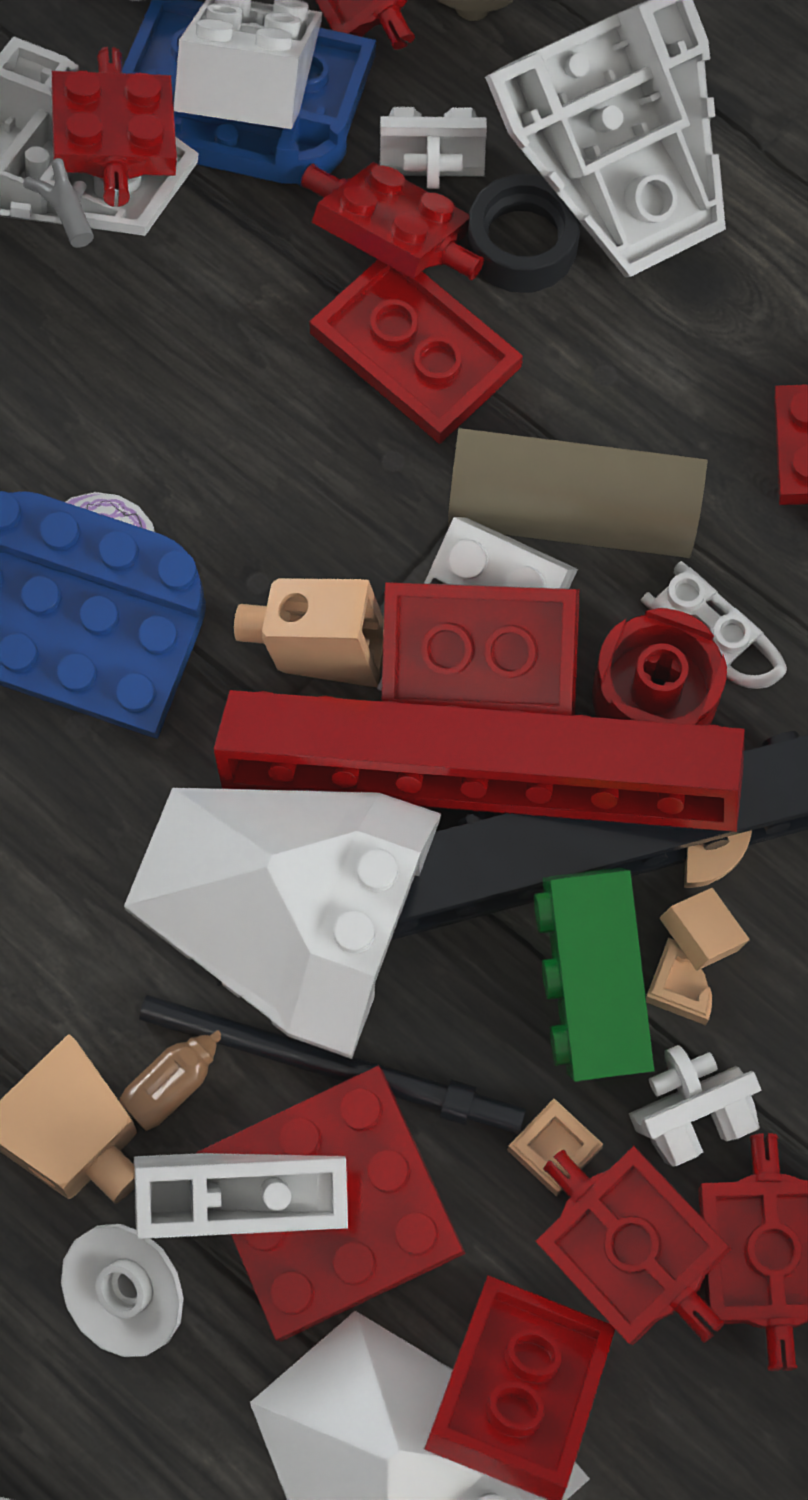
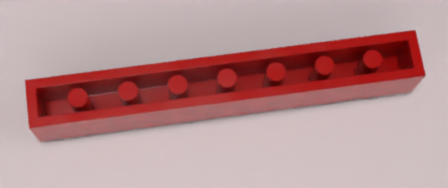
(485, 759)

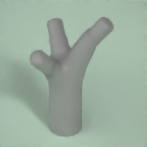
(66, 202)

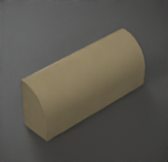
(578, 492)

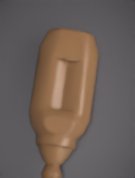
(169, 1080)

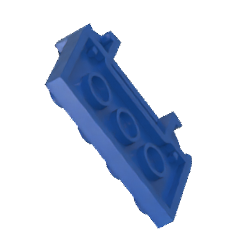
(257, 150)
(94, 611)

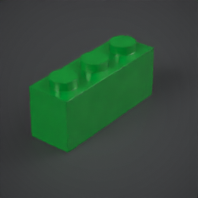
(595, 974)

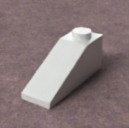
(238, 1194)

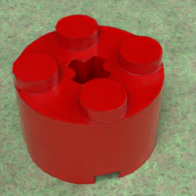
(663, 647)

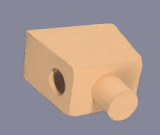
(318, 629)
(68, 1125)

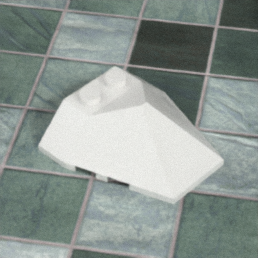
(623, 129)
(28, 151)
(285, 897)
(357, 1424)

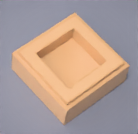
(704, 929)
(547, 1135)

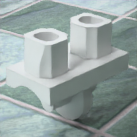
(433, 144)
(722, 1095)

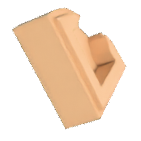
(707, 866)
(679, 986)

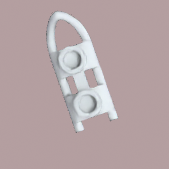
(731, 632)

